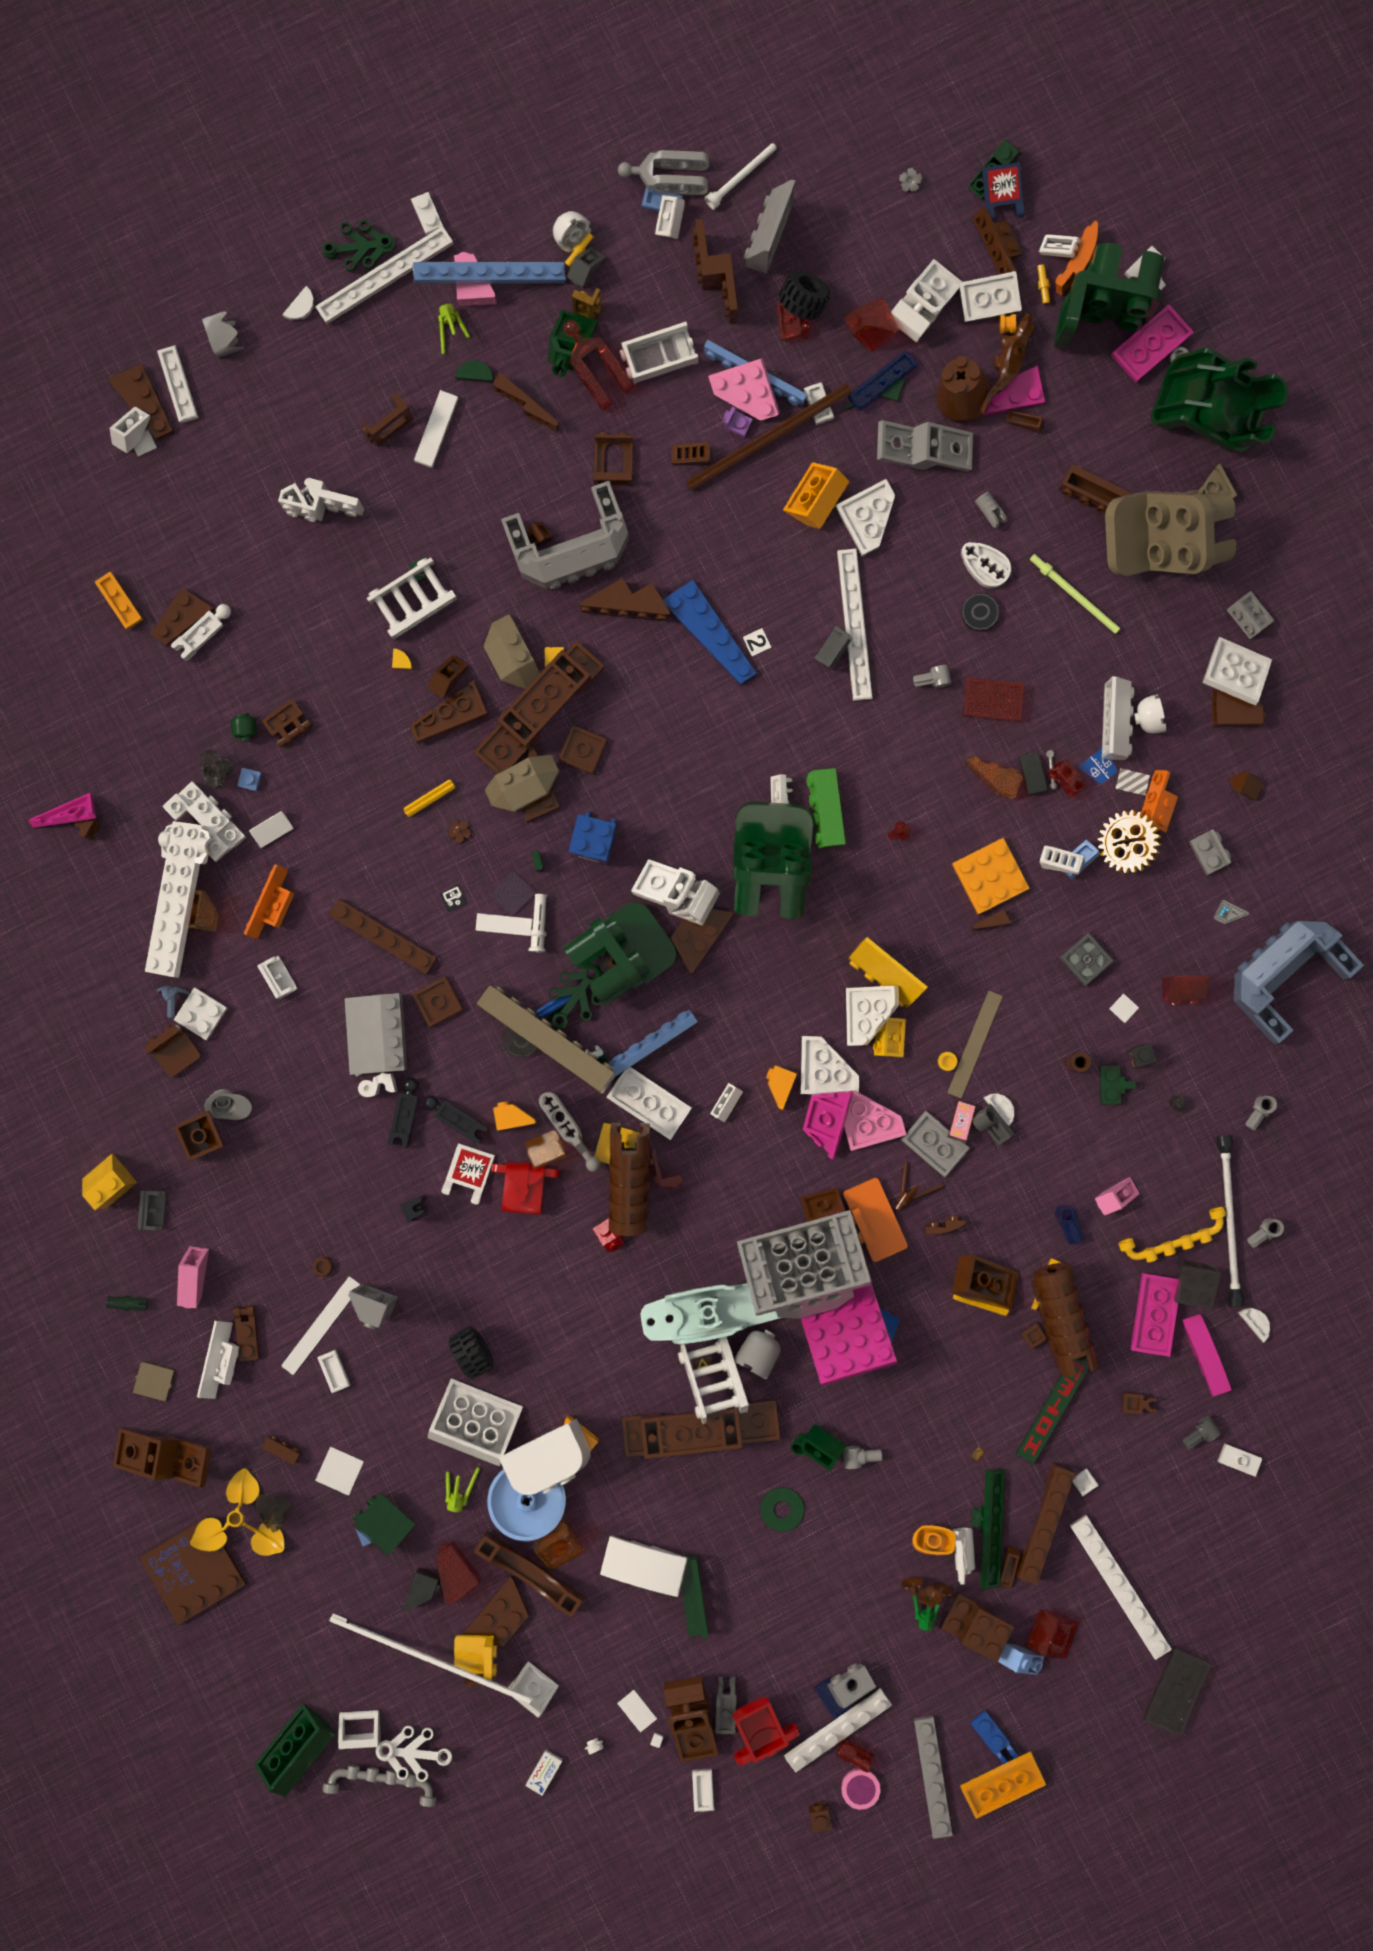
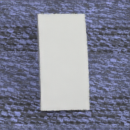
(644, 1566)

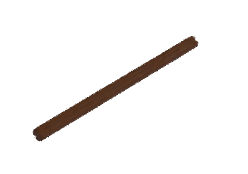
(768, 437)

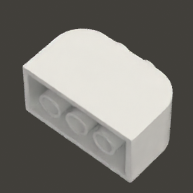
(547, 1460)

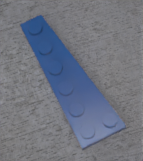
(700, 619)

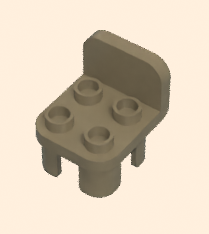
(1167, 532)

